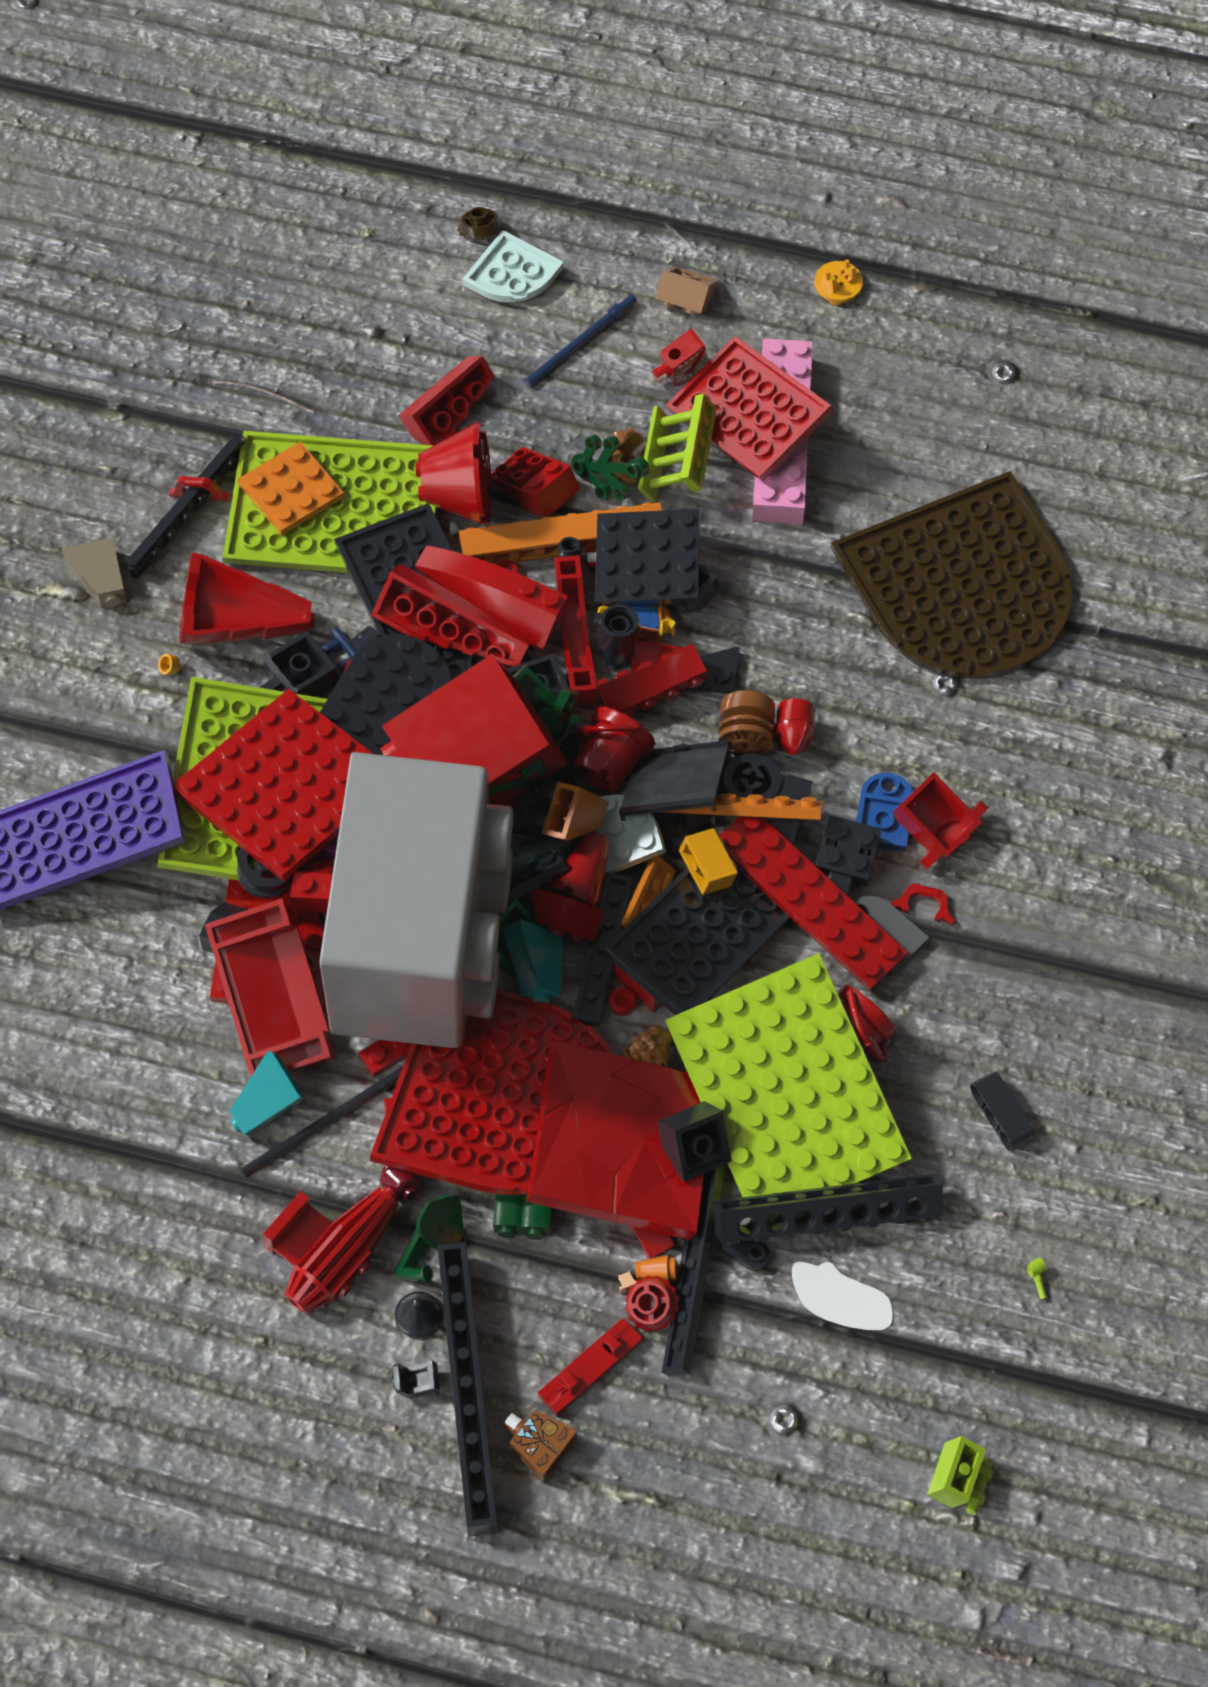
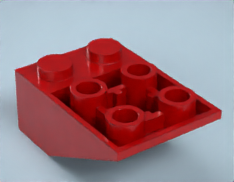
(536, 481)

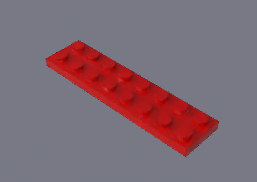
(812, 900)

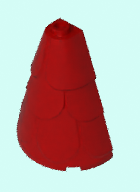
(236, 606)

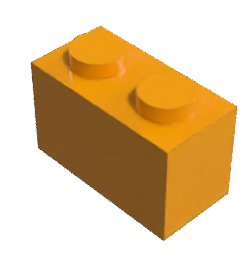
(708, 861)

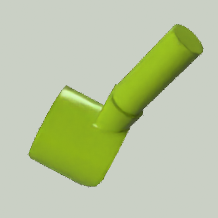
(1034, 1270)

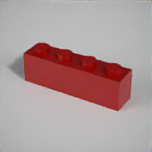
(447, 402)
(653, 681)

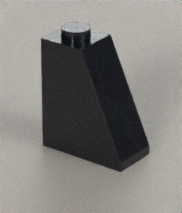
(795, 788)

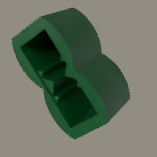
(517, 1217)

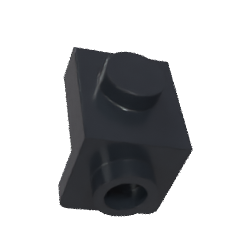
(416, 1379)

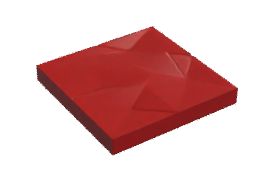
(603, 1145)

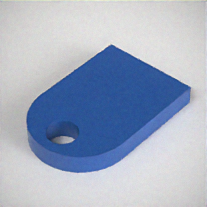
(878, 807)

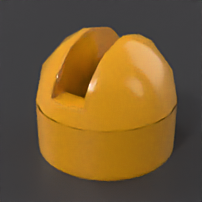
(169, 664)

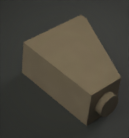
(97, 570)

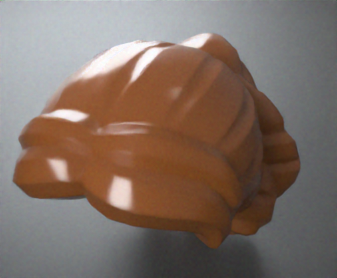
(630, 447)
(650, 1046)

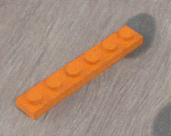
(760, 807)

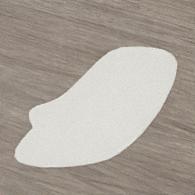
(840, 1298)

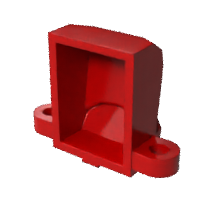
(938, 818)

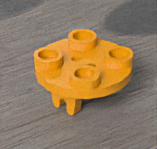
(832, 276)

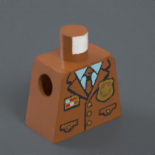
(539, 1442)

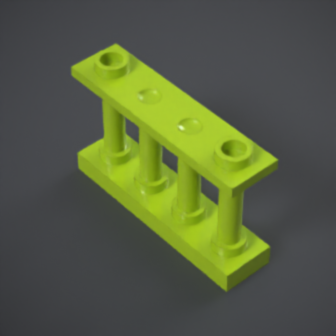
(693, 457)

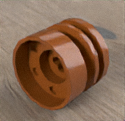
(747, 722)

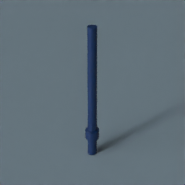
(614, 314)

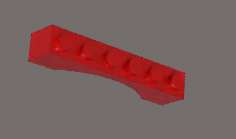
(574, 630)

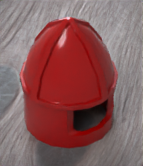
(795, 725)

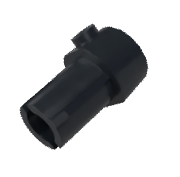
(617, 634)

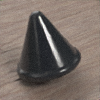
(418, 1314)

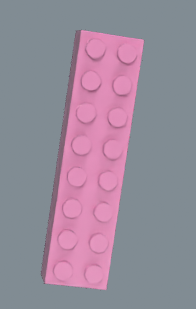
(783, 492)

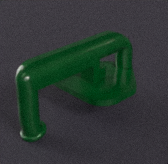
(437, 1225)

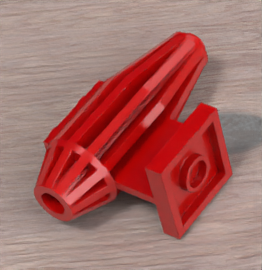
(328, 1252)

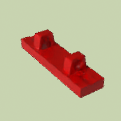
(589, 1367)

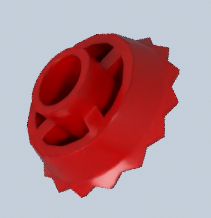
(651, 1303)

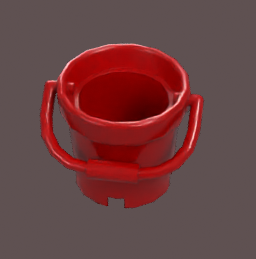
(611, 748)
(868, 1022)

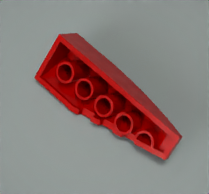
(509, 597)
(442, 617)

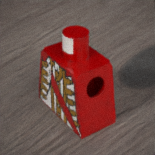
(681, 359)

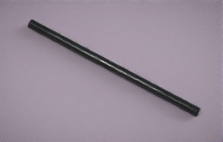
(321, 1124)

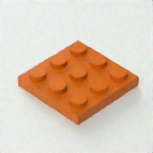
(290, 488)

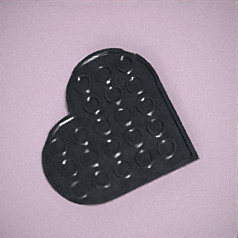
(381, 684)

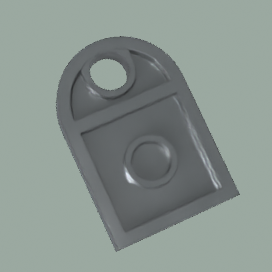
(896, 925)

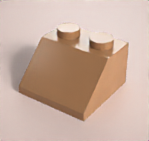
(686, 290)

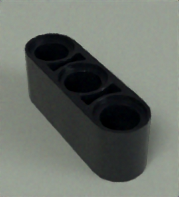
(1002, 1111)

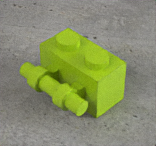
(961, 1475)

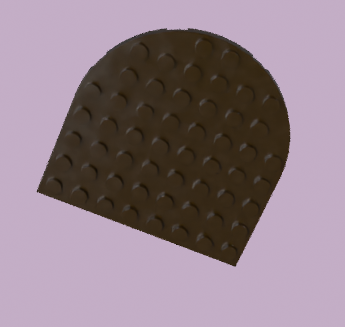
(963, 581)

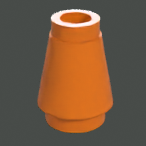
(661, 1266)

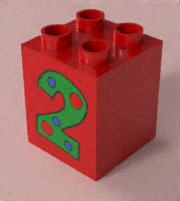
(483, 723)

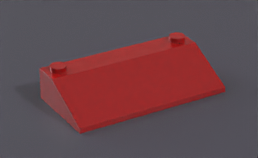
(271, 987)

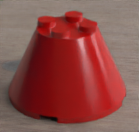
(458, 474)

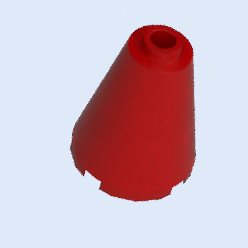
(585, 870)

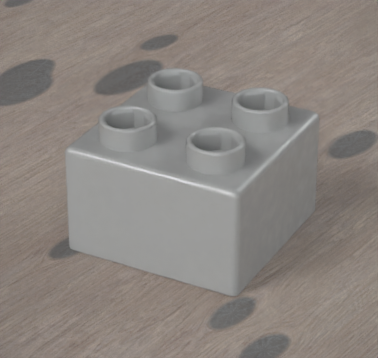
(406, 900)

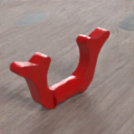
(206, 483)
(925, 891)

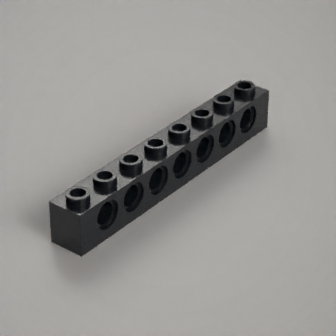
(898, 1191)

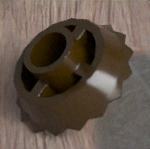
(480, 224)

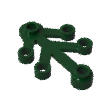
(585, 466)

